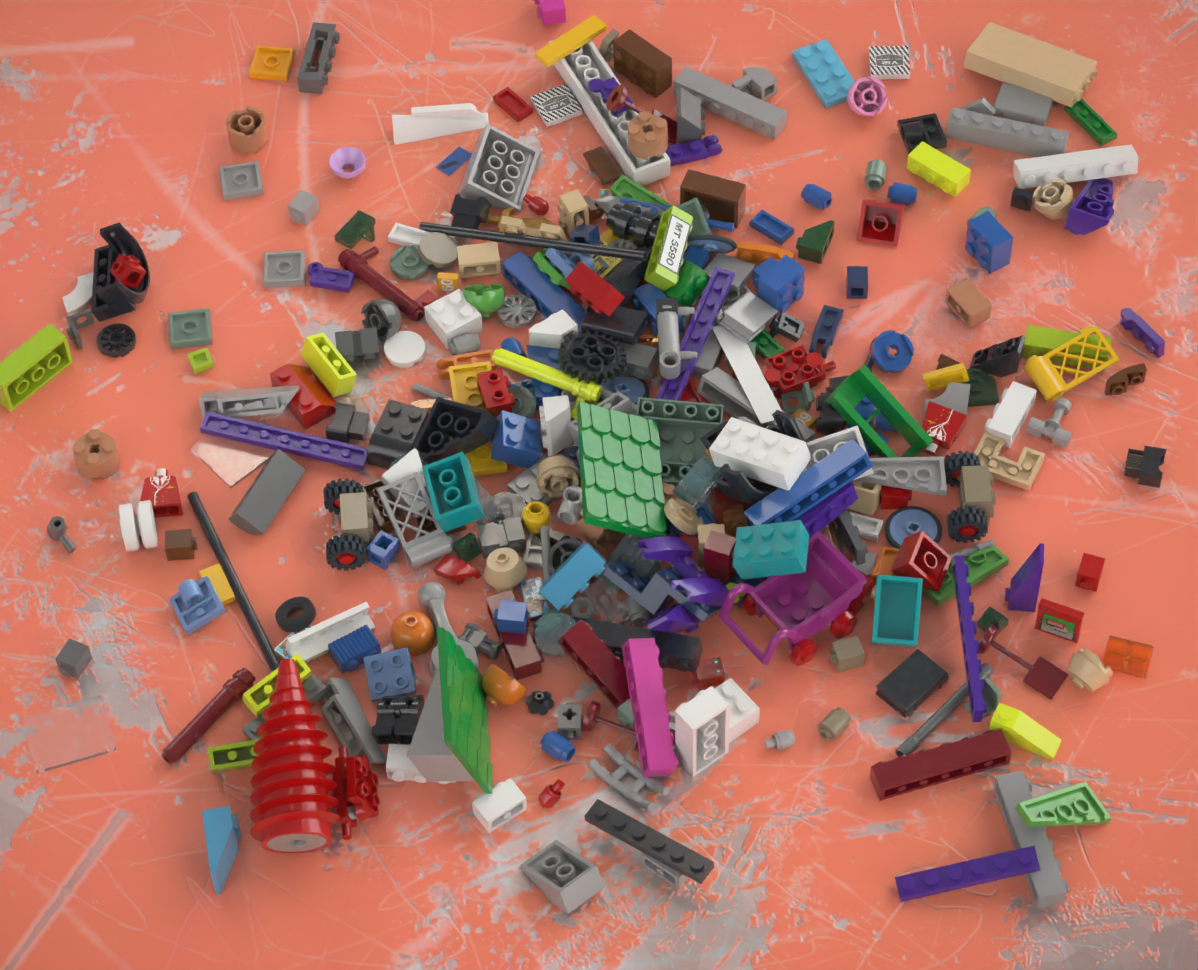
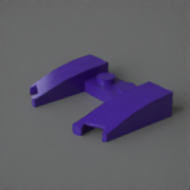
(697, 583)

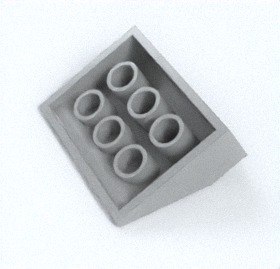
(499, 169)

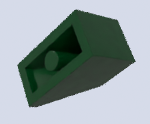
(815, 242)

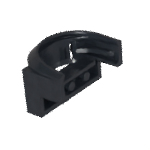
(109, 296)
(744, 488)

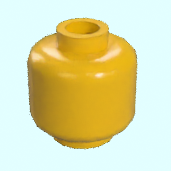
(536, 515)

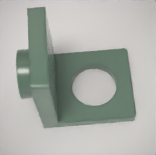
(804, 396)
(992, 696)

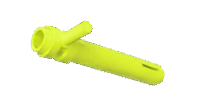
(549, 375)

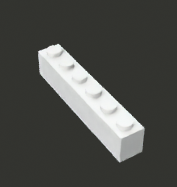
(1076, 166)

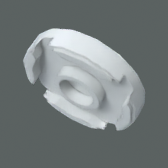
(404, 349)

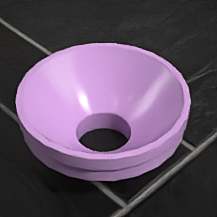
(347, 157)

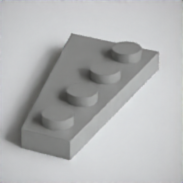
(909, 473)

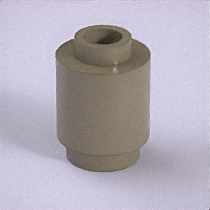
(834, 724)

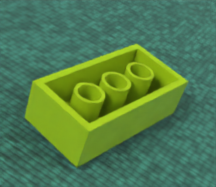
(33, 366)

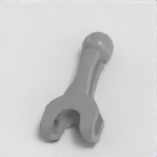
(432, 597)

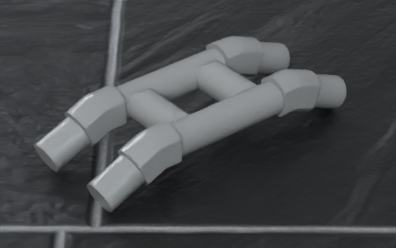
(624, 767)

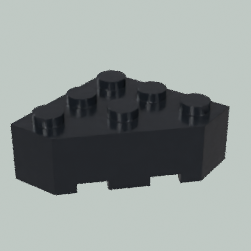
(453, 429)

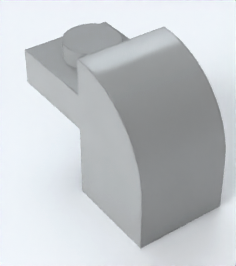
(757, 81)

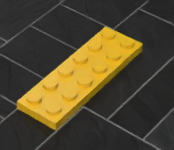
(465, 391)

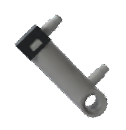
(668, 337)

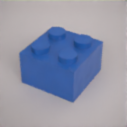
(988, 242)
(782, 284)
(516, 440)

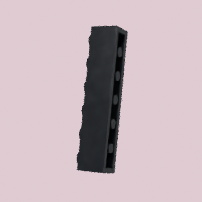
(675, 649)

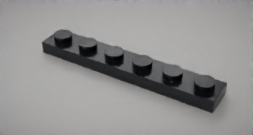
(649, 841)

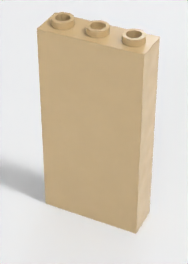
(1030, 64)

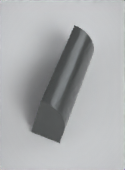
(267, 494)

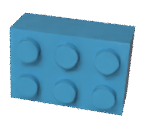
(573, 576)

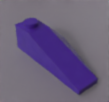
(1091, 208)
(1026, 583)
(674, 620)

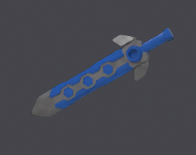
(608, 202)

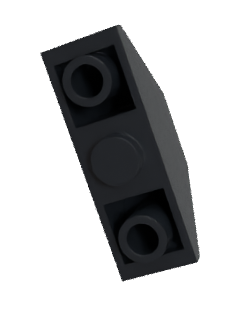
(1000, 358)

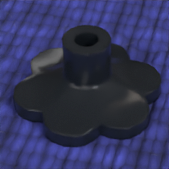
(539, 702)

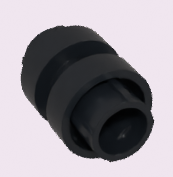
(628, 222)

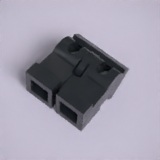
(397, 719)

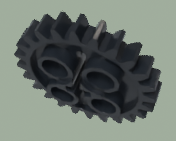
(592, 357)

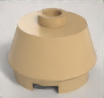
(1053, 199)
(556, 475)
(504, 569)
(1088, 671)

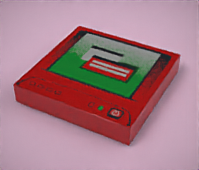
(1059, 620)

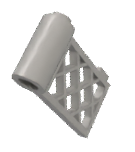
(426, 547)

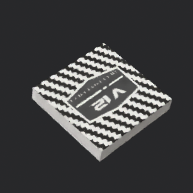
(889, 62)
(556, 105)

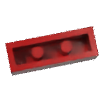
(593, 289)

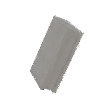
(1022, 105)
(747, 316)
(709, 356)

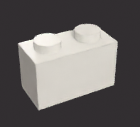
(500, 806)

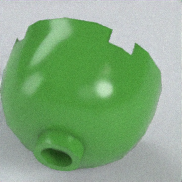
(485, 298)

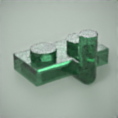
(358, 227)

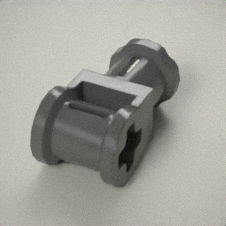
(480, 641)

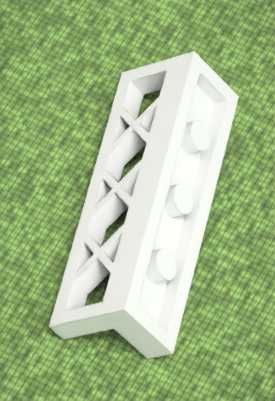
(315, 640)

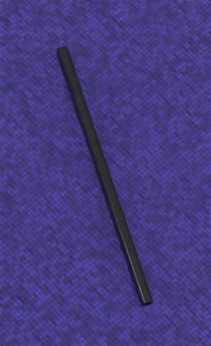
(535, 241)
(234, 581)

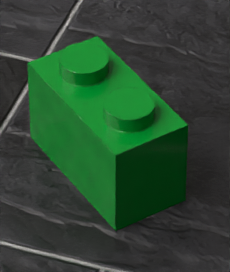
(689, 286)

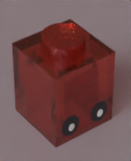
(708, 674)

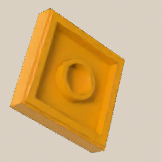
(272, 63)

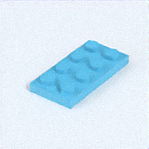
(824, 72)

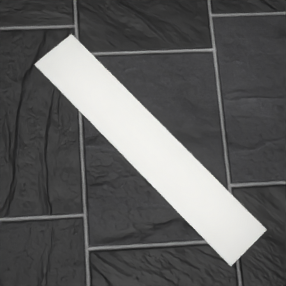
(748, 373)

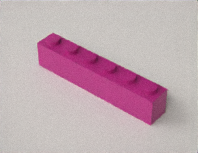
(649, 707)

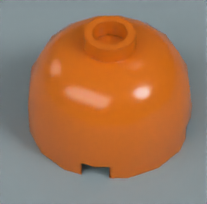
(413, 631)
(501, 687)

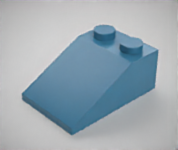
(221, 840)

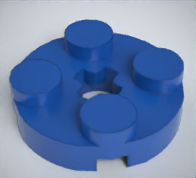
(883, 359)

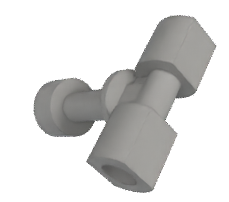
(1051, 427)

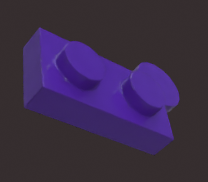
(605, 88)
(330, 278)

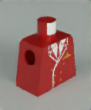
(942, 426)
(163, 494)

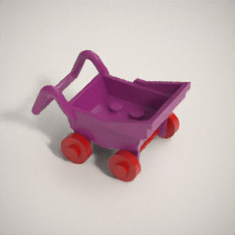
(801, 602)

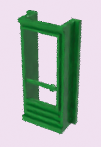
(862, 384)

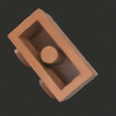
(968, 303)

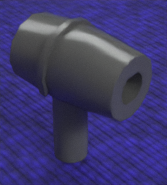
(57, 532)

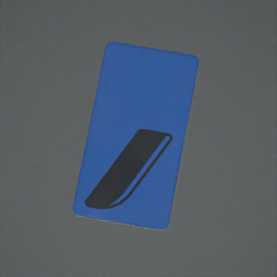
(454, 161)

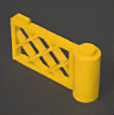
(1046, 375)

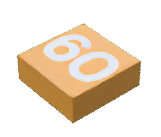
(448, 282)
(805, 418)

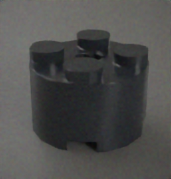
(829, 418)

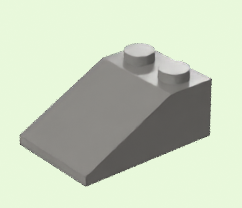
(563, 876)

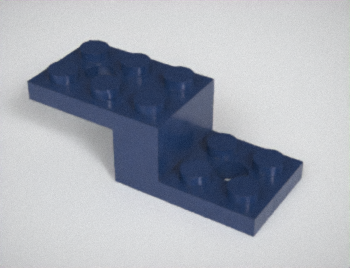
(655, 593)

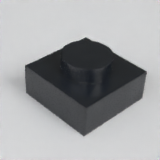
(1022, 199)

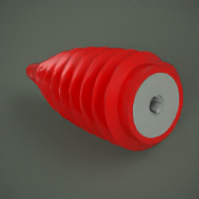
(290, 772)

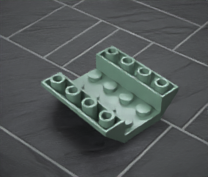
(680, 431)

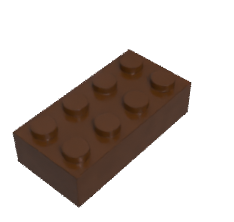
(378, 510)

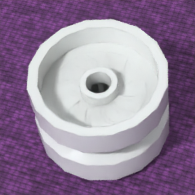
(135, 526)

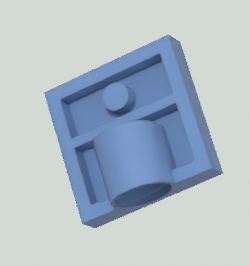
(568, 261)
(196, 604)
(390, 674)

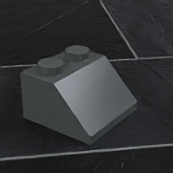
(689, 117)

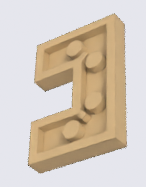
(517, 226)
(1014, 473)

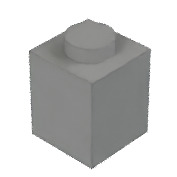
(303, 207)

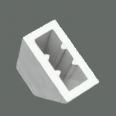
(406, 466)

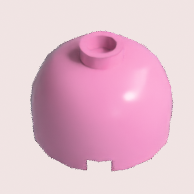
(867, 96)

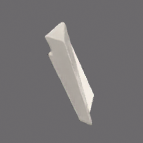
(437, 121)

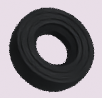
(299, 622)

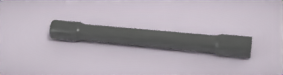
(951, 704)

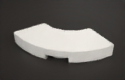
(80, 296)

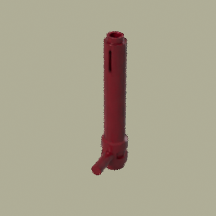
(357, 264)
(232, 691)

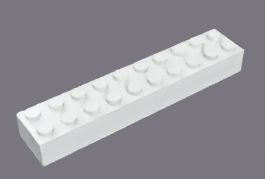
(577, 71)

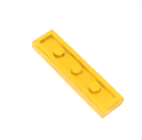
(570, 41)

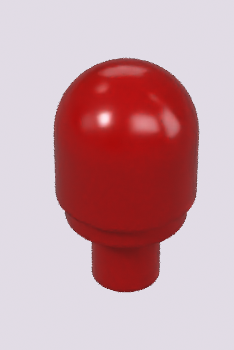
(536, 204)
(551, 794)

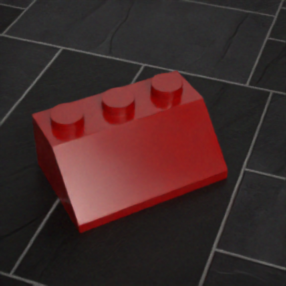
(312, 400)

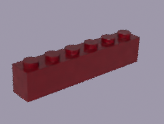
(940, 764)

